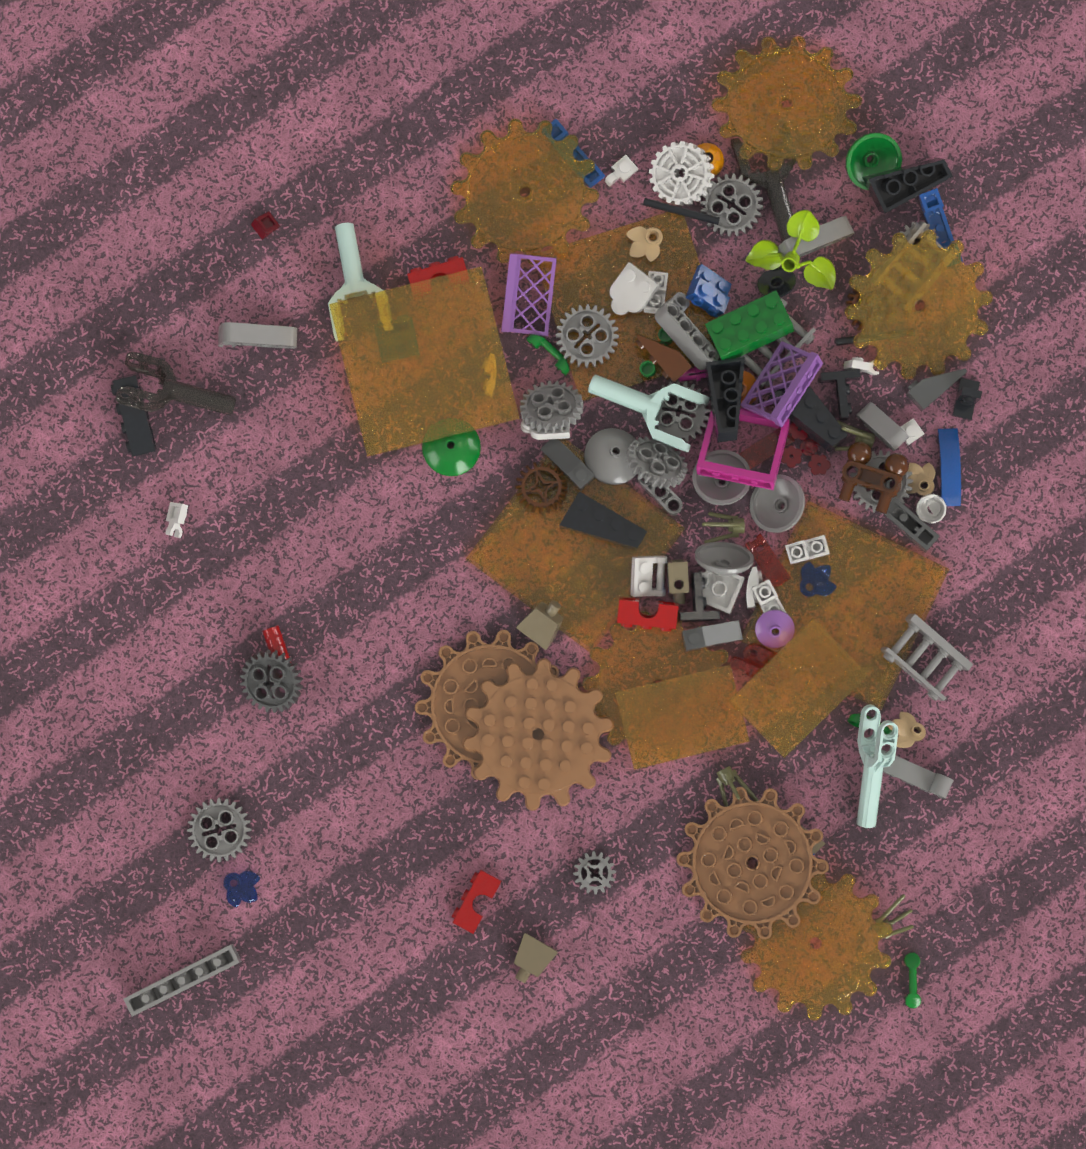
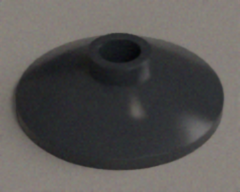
(776, 280)

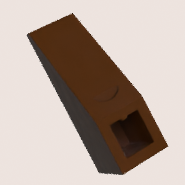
(669, 358)

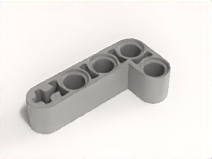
(829, 234)
(684, 332)
(257, 335)
(919, 776)

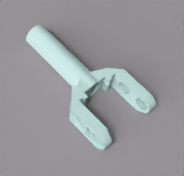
(354, 284)
(646, 404)
(873, 762)

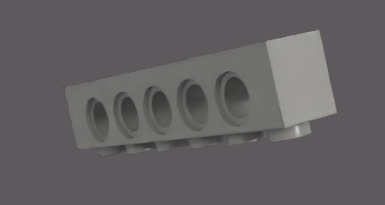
(182, 980)

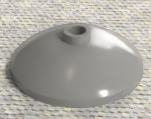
(602, 461)
(710, 489)
(766, 505)
(724, 558)

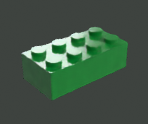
(750, 327)

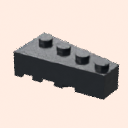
(902, 184)
(725, 389)
(815, 420)
(135, 421)
(600, 522)

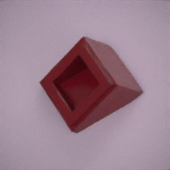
(265, 225)

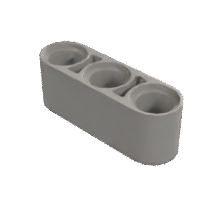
(882, 426)
(664, 500)

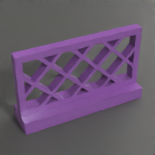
(512, 289)
(796, 388)

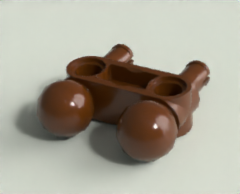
(872, 478)

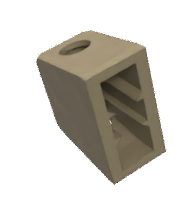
(678, 570)
(542, 623)
(532, 957)

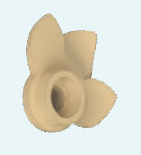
(642, 244)
(919, 476)
(906, 726)

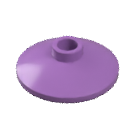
(771, 620)

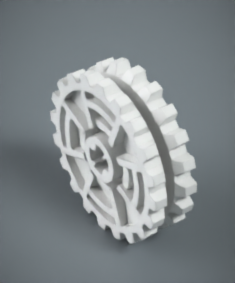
(666, 174)

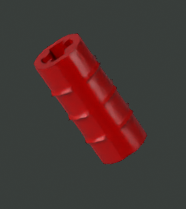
(275, 641)

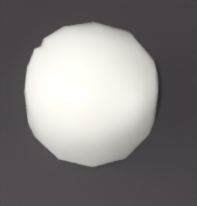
(935, 504)

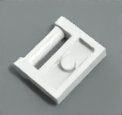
(642, 576)

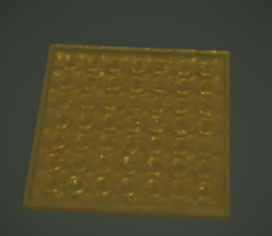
(586, 277)
(424, 361)
(581, 573)
(873, 595)

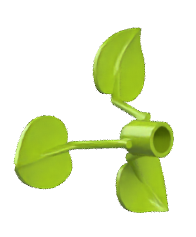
(805, 227)

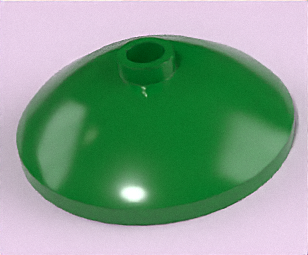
(884, 152)
(456, 460)

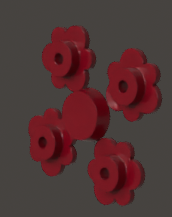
(808, 448)

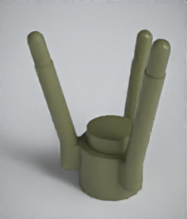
(861, 436)
(734, 524)
(727, 777)
(888, 911)

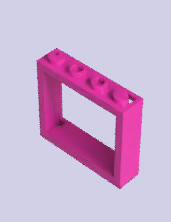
(741, 475)

